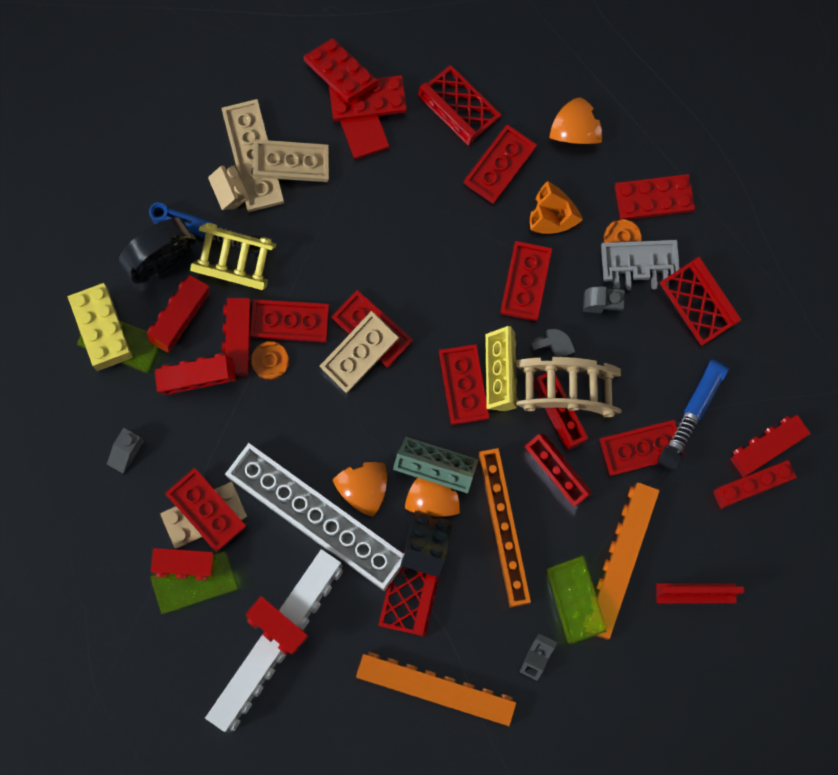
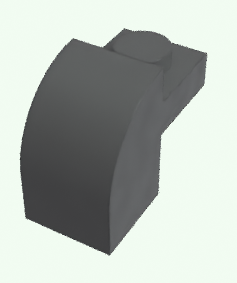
(600, 298)
(556, 341)
(537, 656)

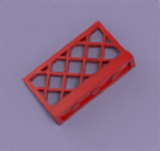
(447, 112)
(715, 295)
(697, 593)
(425, 606)

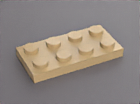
(290, 160)
(359, 351)
(183, 532)

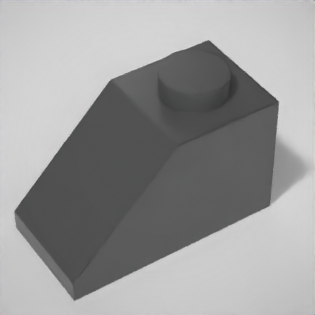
(124, 450)

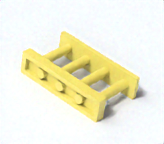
(220, 270)

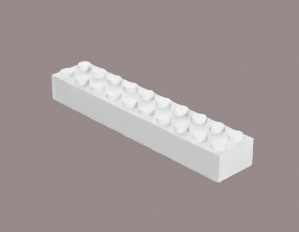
(316, 516)
(265, 654)

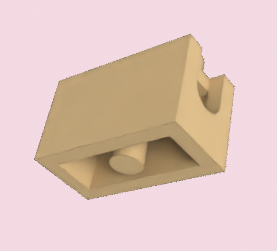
(228, 187)

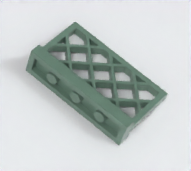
(429, 469)

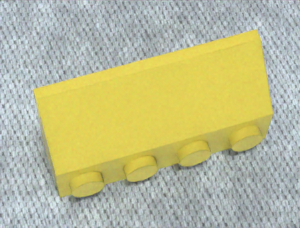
(501, 369)

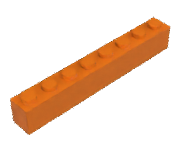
(504, 528)
(624, 553)
(436, 690)

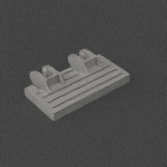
(641, 258)

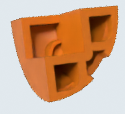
(576, 124)
(554, 211)
(363, 487)
(432, 499)

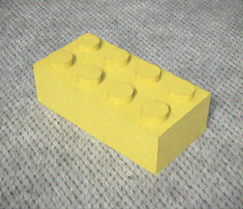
(100, 327)

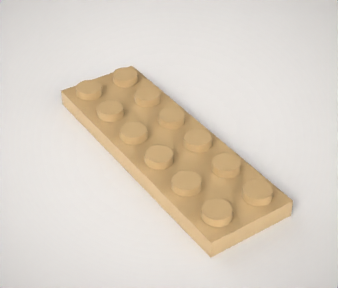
(243, 126)

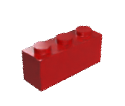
(182, 564)
(276, 626)

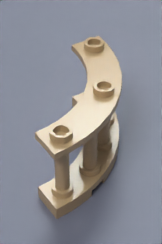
(572, 366)

